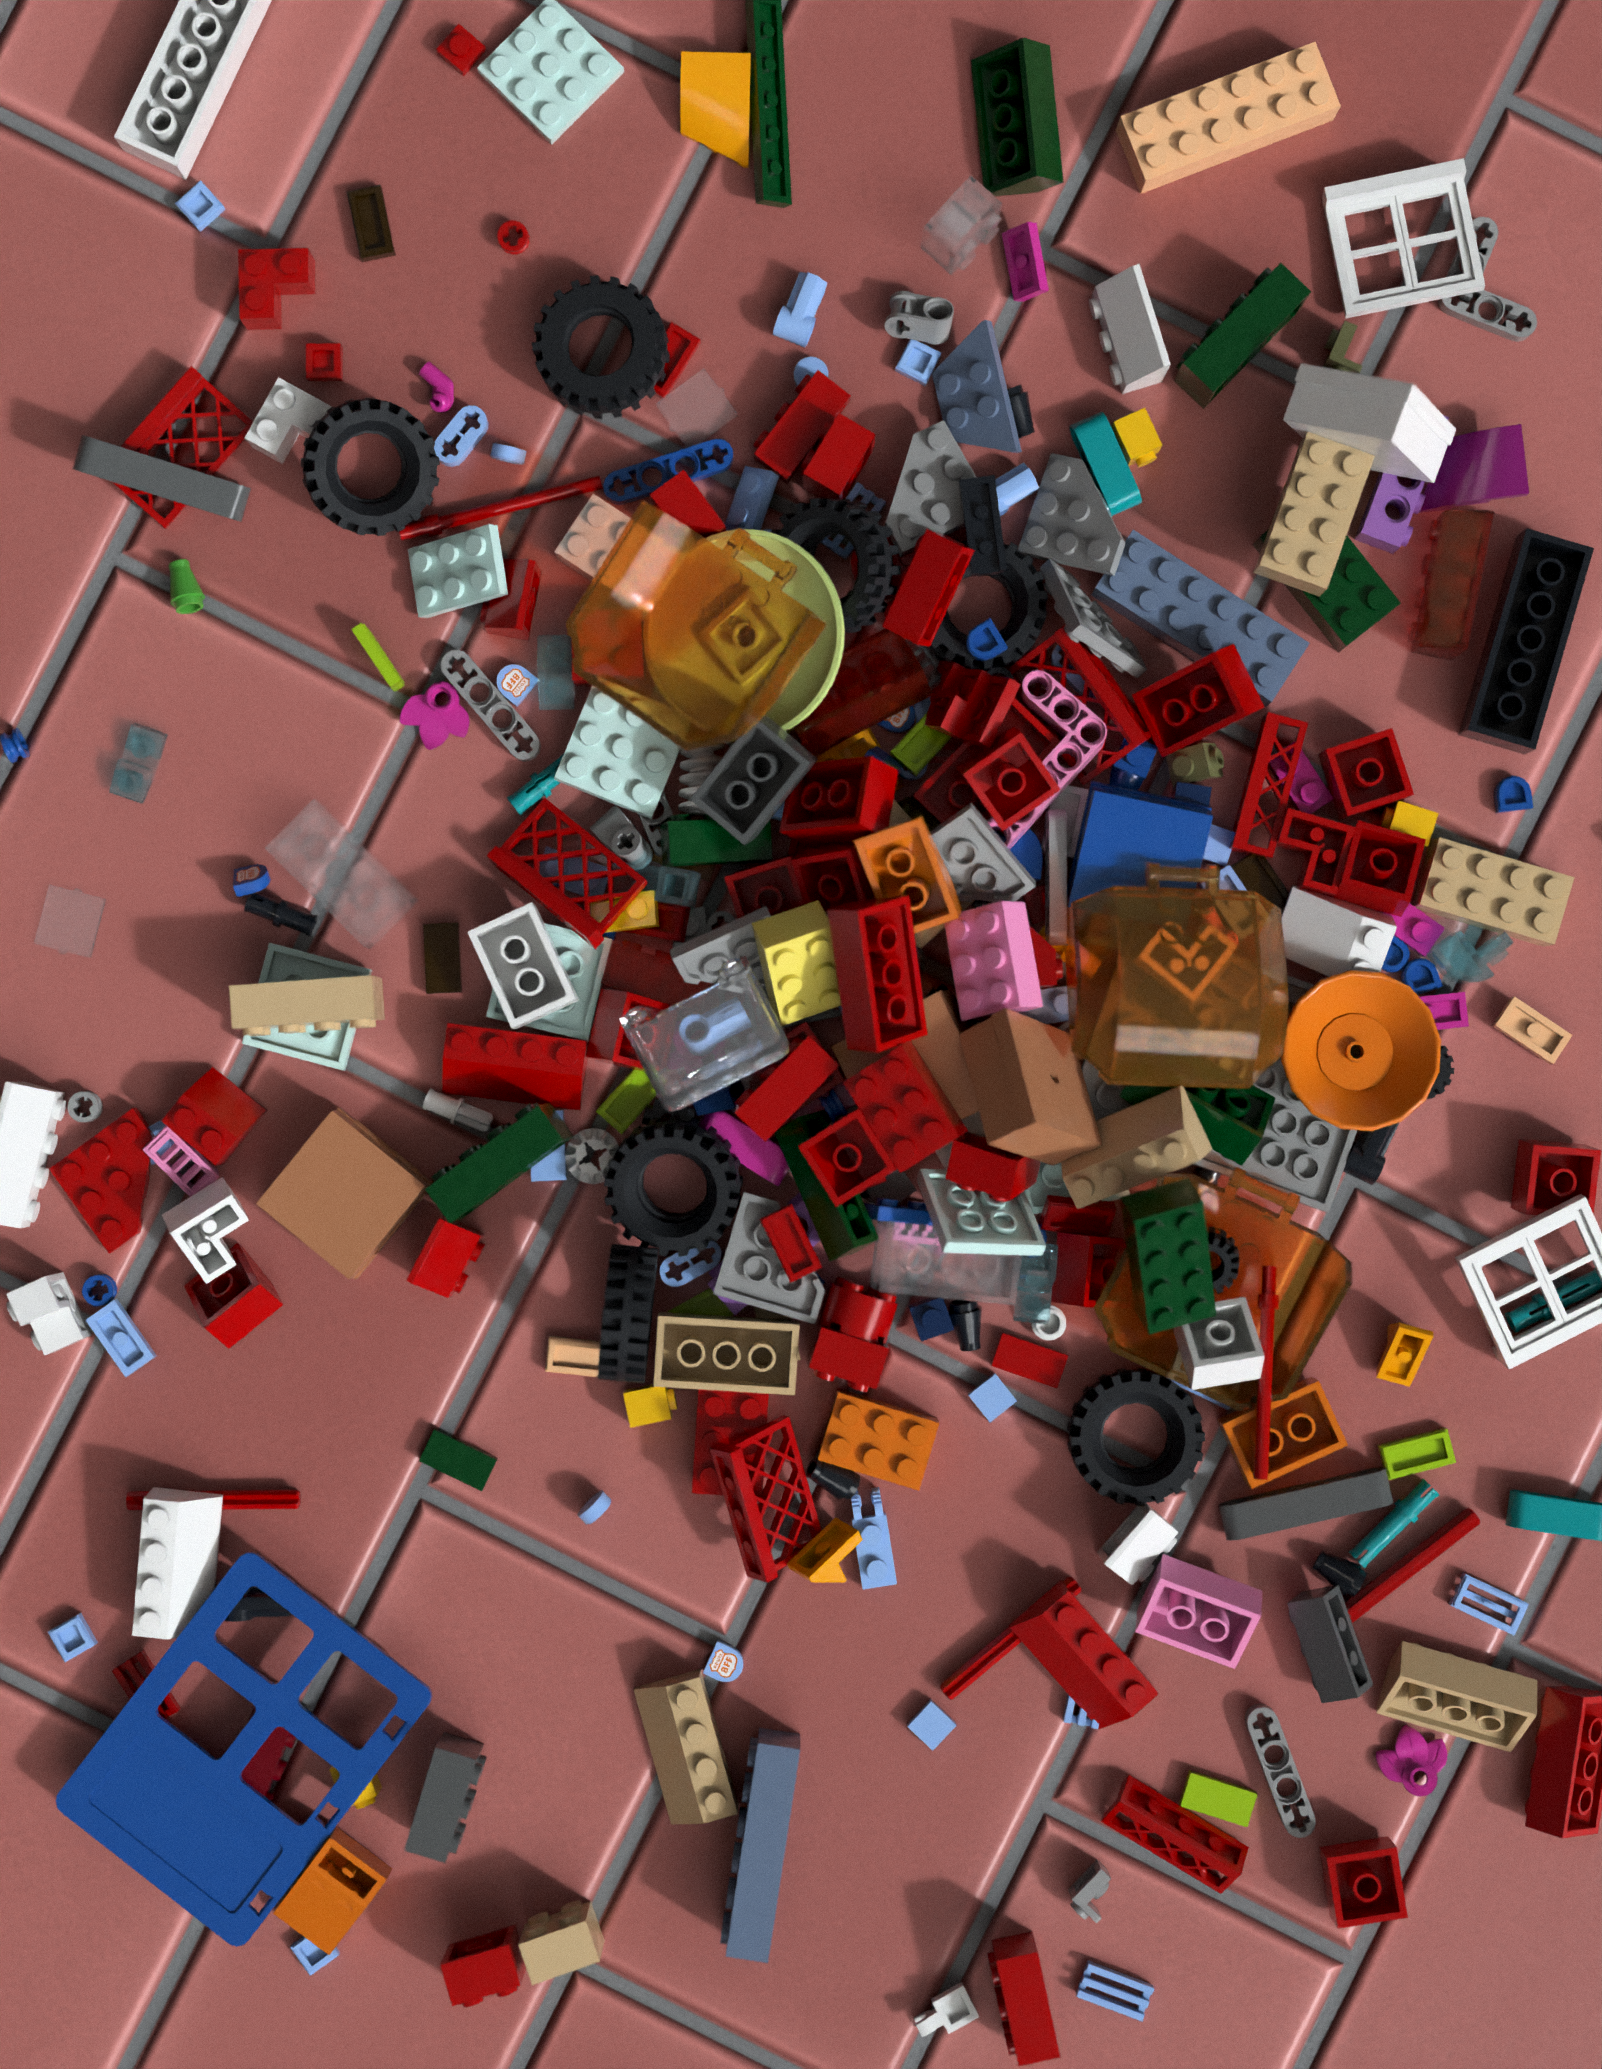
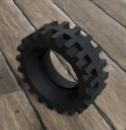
(605, 392)
(417, 466)
(874, 554)
(1023, 627)
(653, 1224)
(627, 1313)
(1181, 1447)

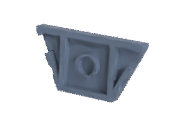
(975, 393)

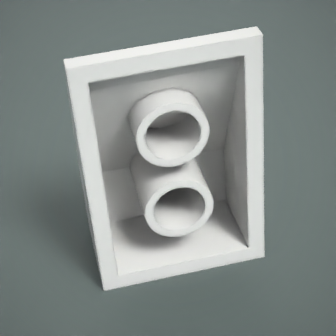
(1334, 933)

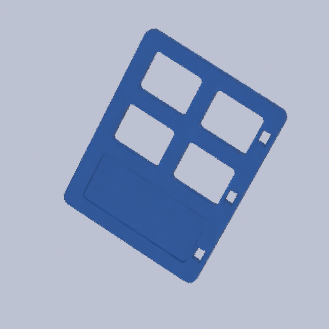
(191, 1816)

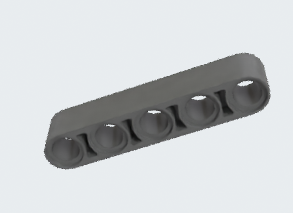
(161, 478)
(1305, 1503)

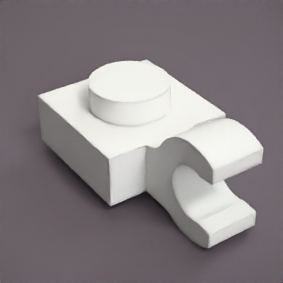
(951, 2009)

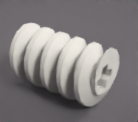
(699, 767)

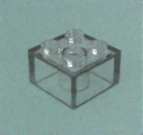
(961, 226)

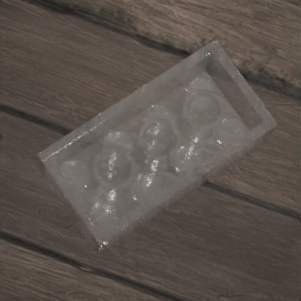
(341, 874)
(912, 1263)

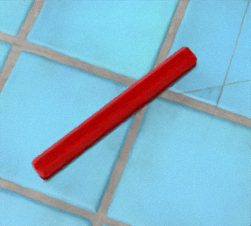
(236, 1499)
(1411, 1563)
(988, 1656)

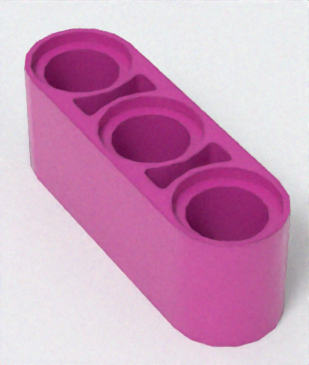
(754, 1153)

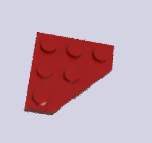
(110, 1179)

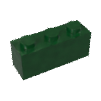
(708, 843)

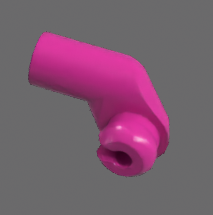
(441, 385)

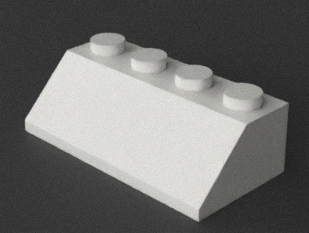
(26, 1140)
(175, 1559)

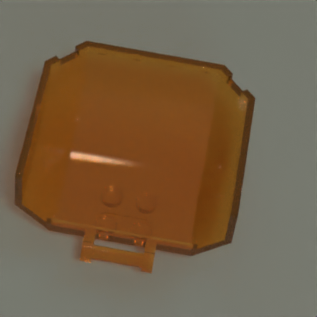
(690, 630)
(1177, 982)
(1309, 1283)

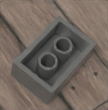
(754, 779)
(446, 1798)

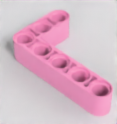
(1071, 743)

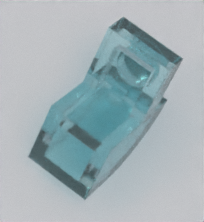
(672, 885)
(1462, 963)
(1035, 1286)

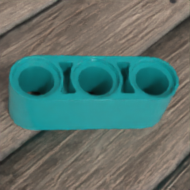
(1106, 462)
(1554, 1514)

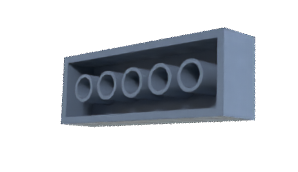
(1198, 614)
(764, 1836)

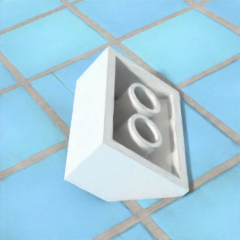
(1130, 330)

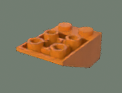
(333, 1891)

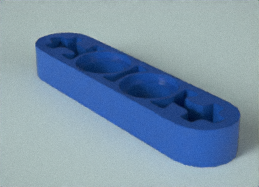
(666, 466)

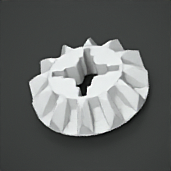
(576, 1151)

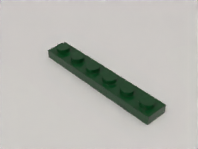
(768, 103)

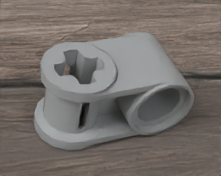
(923, 318)
(623, 839)

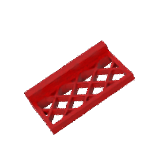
(161, 420)
(1104, 688)
(542, 887)
(742, 1503)

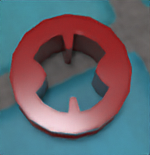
(503, 232)

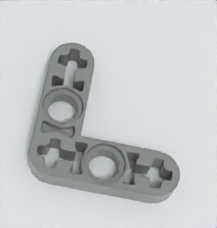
(1501, 304)

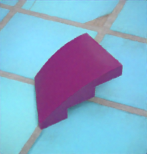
(1480, 469)

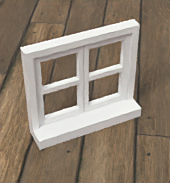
(1392, 192)
(1564, 1323)

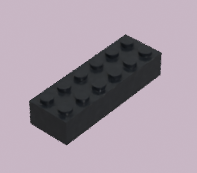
(1526, 641)

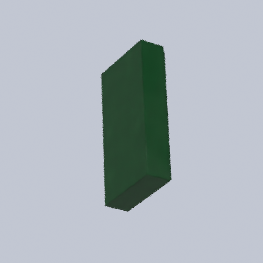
(458, 1459)

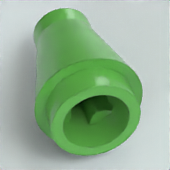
(184, 588)

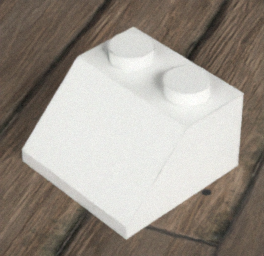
(1138, 1544)

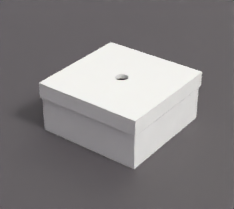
(1374, 417)

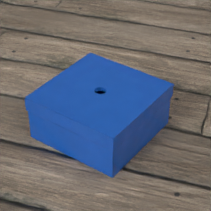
(1126, 831)

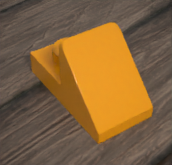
(1403, 1353)
(821, 1556)

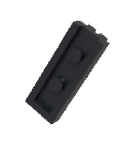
(983, 525)

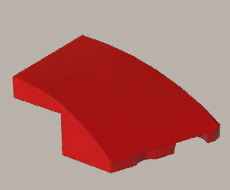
(970, 703)

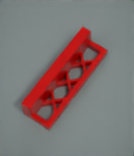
(1254, 782)
(1179, 1831)

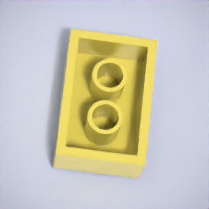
(798, 962)

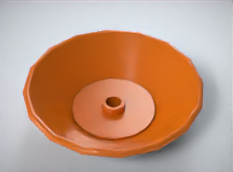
(1395, 1043)

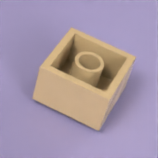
(561, 1941)

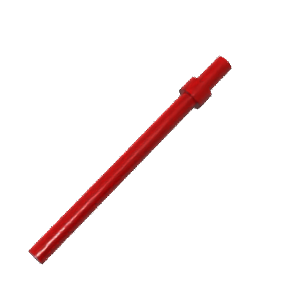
(436, 524)
(1268, 1303)

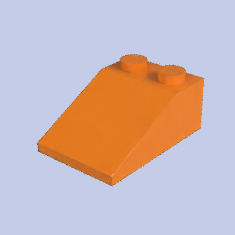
(908, 863)

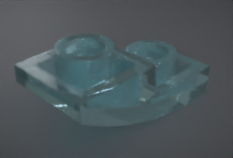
(555, 672)
(139, 763)

